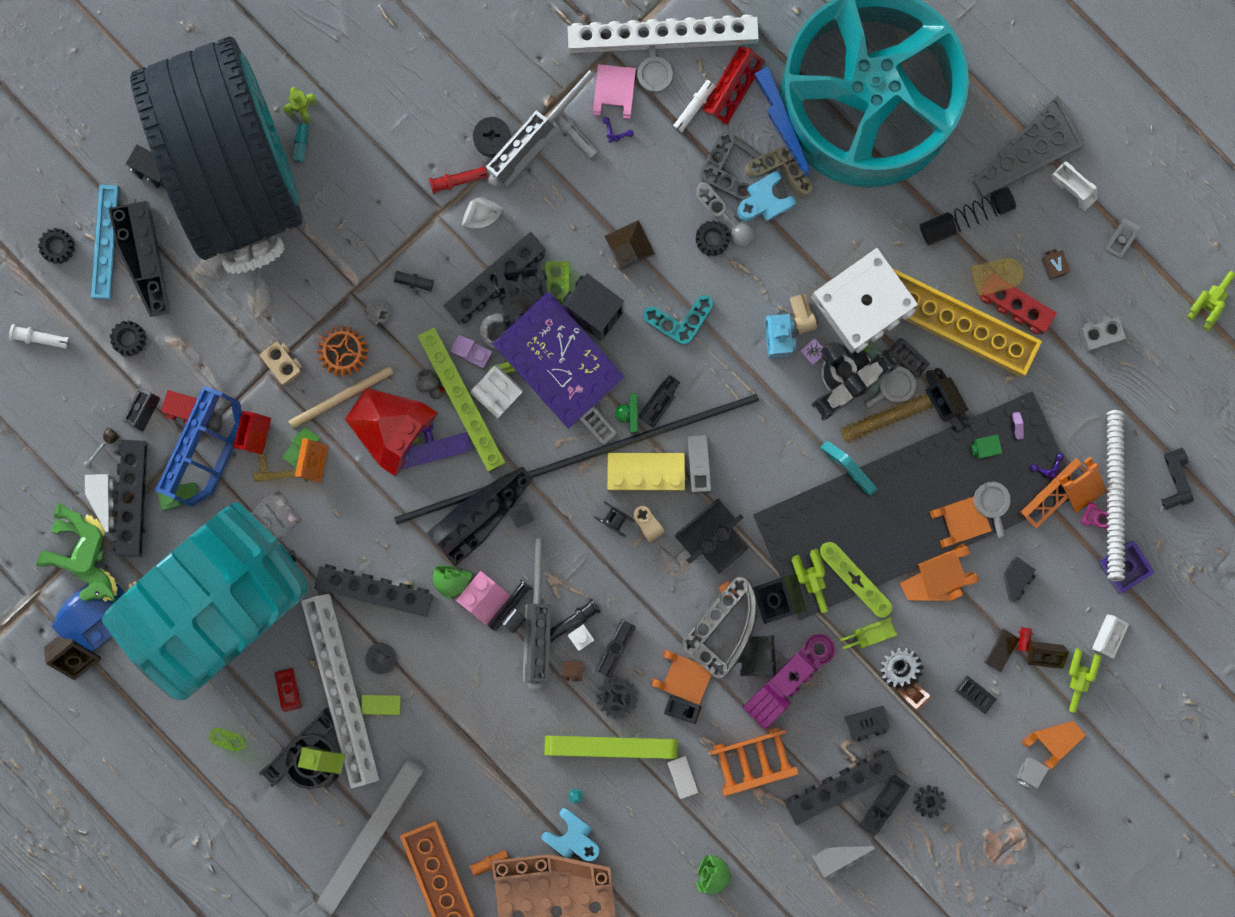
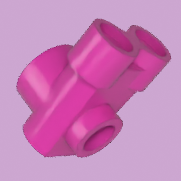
(1093, 515)

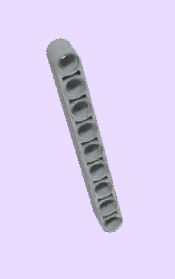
(370, 836)

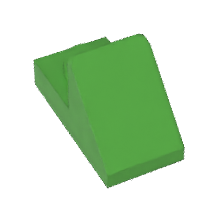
(293, 451)
(184, 491)

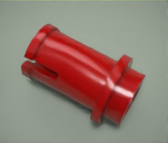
(1024, 638)

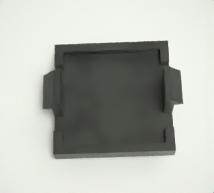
(759, 657)

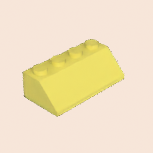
(646, 472)

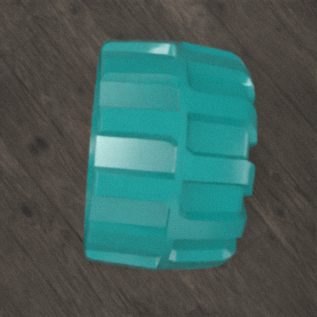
(206, 602)

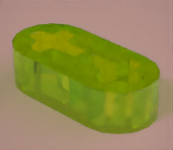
(229, 735)

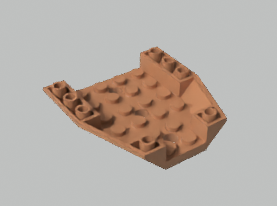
(548, 881)

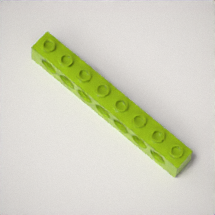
(461, 400)

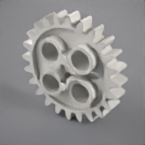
(243, 259)

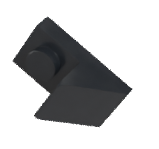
(682, 710)

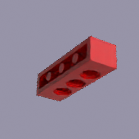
(1044, 314)

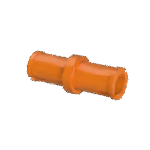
(486, 864)

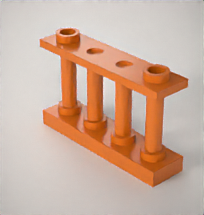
(749, 779)

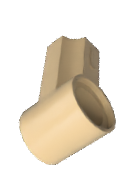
(803, 318)

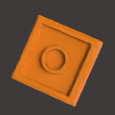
(311, 460)

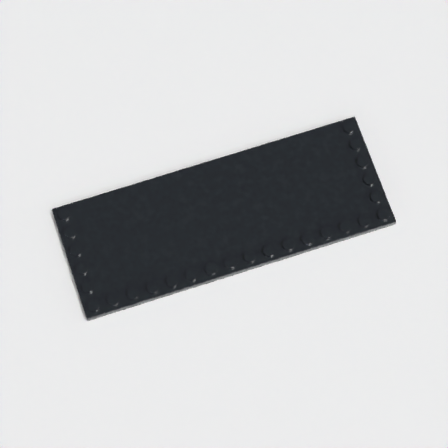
(893, 526)

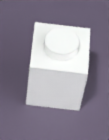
(581, 637)

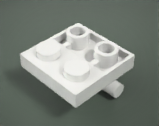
(496, 391)

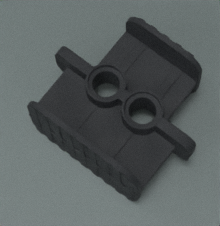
(704, 528)

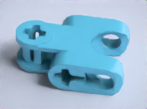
(763, 201)
(575, 838)

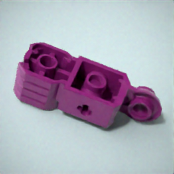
(771, 698)

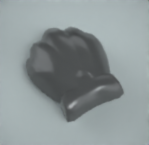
(215, 421)

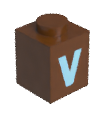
(1055, 264)

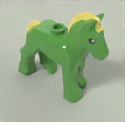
(85, 555)

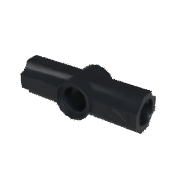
(621, 636)

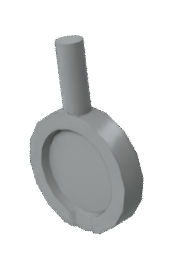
(654, 73)
(895, 387)
(992, 502)

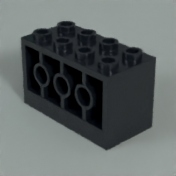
(594, 306)

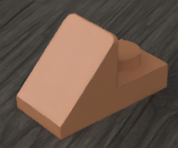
(914, 696)

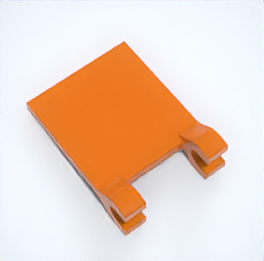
(1085, 488)
(962, 521)
(945, 572)
(684, 678)

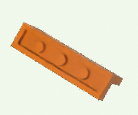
(1033, 505)

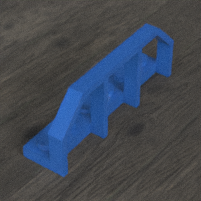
(188, 442)

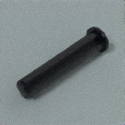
(511, 603)

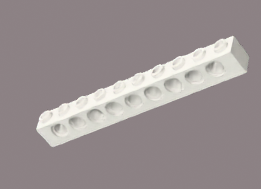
(671, 40)
(340, 690)

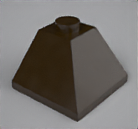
(629, 245)
(69, 657)

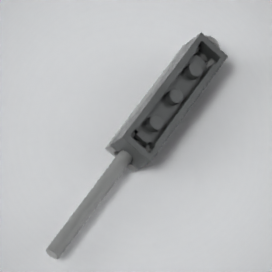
(529, 140)
(537, 631)

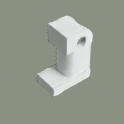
(1076, 184)

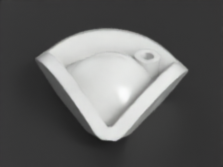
(481, 213)

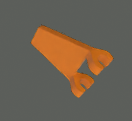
(915, 590)
(1057, 740)

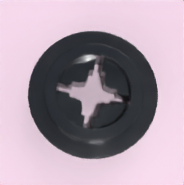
(376, 666)

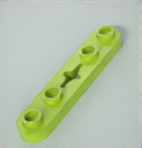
(842, 566)

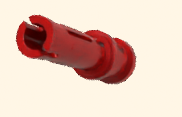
(448, 181)

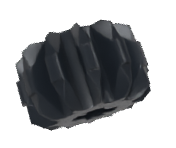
(935, 798)

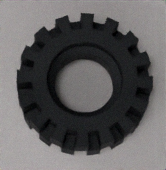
(45, 246)
(712, 249)
(139, 338)

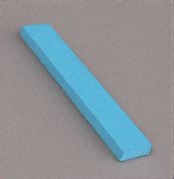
(104, 244)

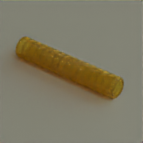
(886, 417)

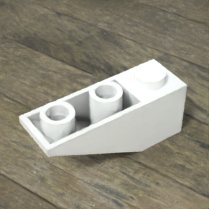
(99, 493)

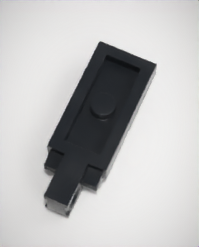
(659, 401)

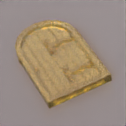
(997, 275)

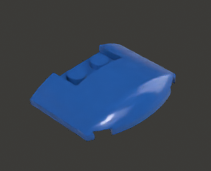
(83, 620)

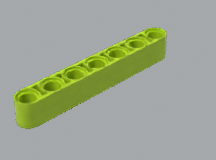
(611, 747)

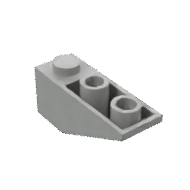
(699, 464)
(835, 857)

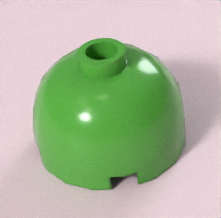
(450, 581)
(714, 875)

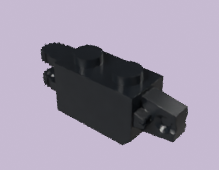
(946, 399)

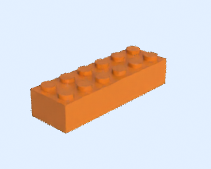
(436, 872)

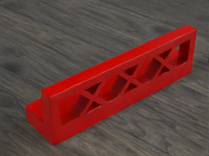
(730, 82)

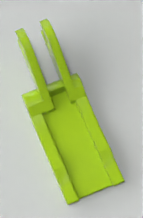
(872, 633)

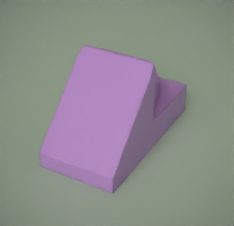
(471, 352)

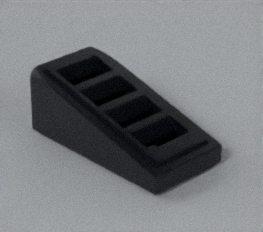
(912, 352)
(962, 686)

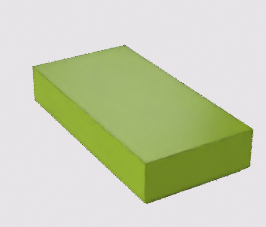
(381, 704)

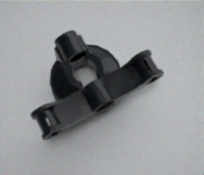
(866, 370)
(288, 759)

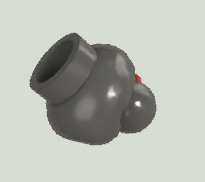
(429, 382)

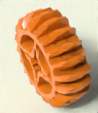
(344, 343)

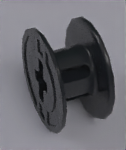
(485, 128)
(614, 519)

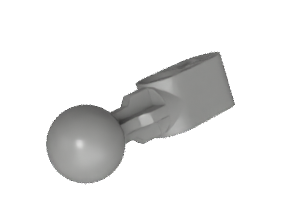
(741, 233)

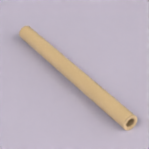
(341, 397)

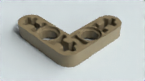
(780, 162)

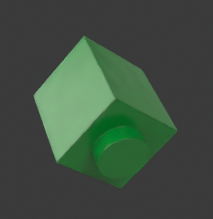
(986, 447)

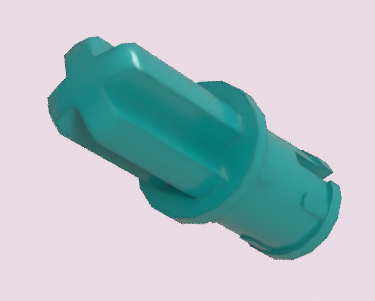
(300, 142)
(575, 796)

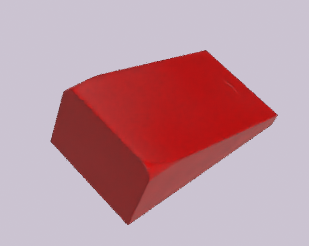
(288, 690)

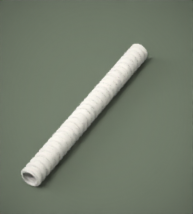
(1115, 489)

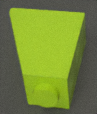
(321, 760)

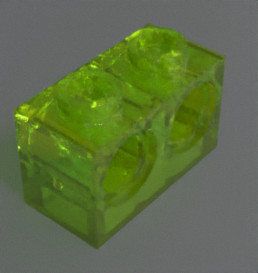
(561, 281)

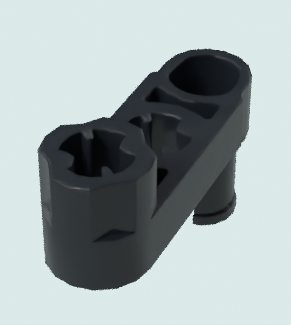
(1184, 496)

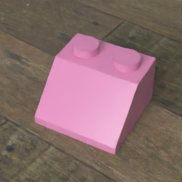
(483, 598)

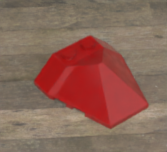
(388, 426)

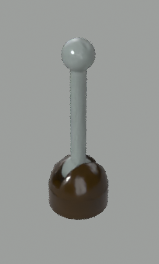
(109, 437)

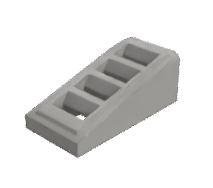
(608, 436)

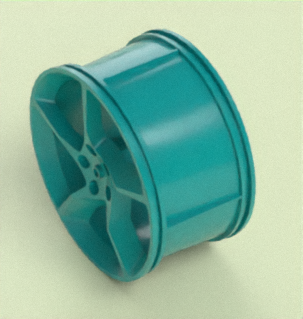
(875, 86)

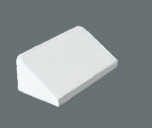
(1110, 636)
(682, 777)

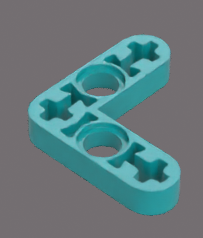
(677, 326)
(850, 466)

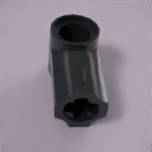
(513, 620)

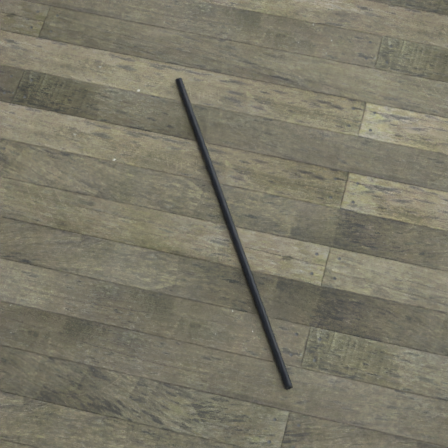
(589, 454)

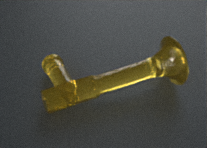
(264, 475)

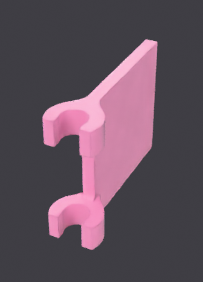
(614, 88)

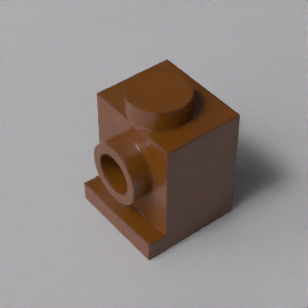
(572, 670)

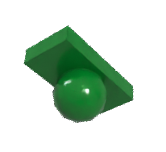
(626, 413)

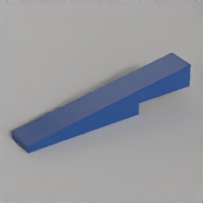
(780, 118)

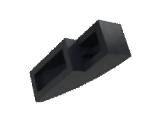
(884, 805)

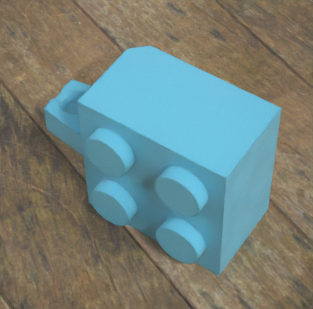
(779, 336)

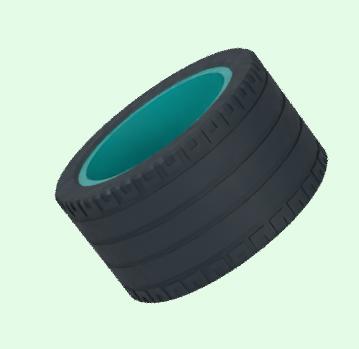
(216, 148)

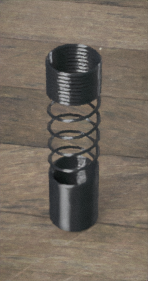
(944, 227)

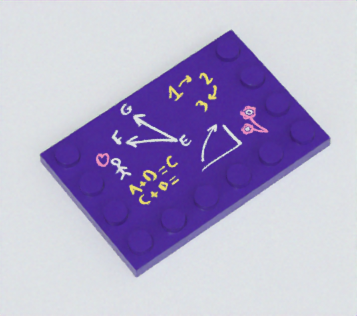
(558, 360)

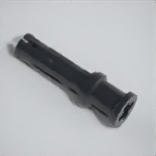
(580, 615)

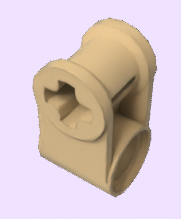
(650, 526)

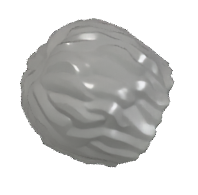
(492, 328)

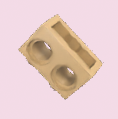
(278, 366)

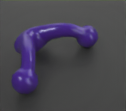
(611, 136)
(1053, 472)

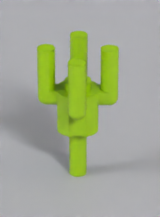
(299, 103)
(1212, 301)
(812, 577)
(1081, 677)

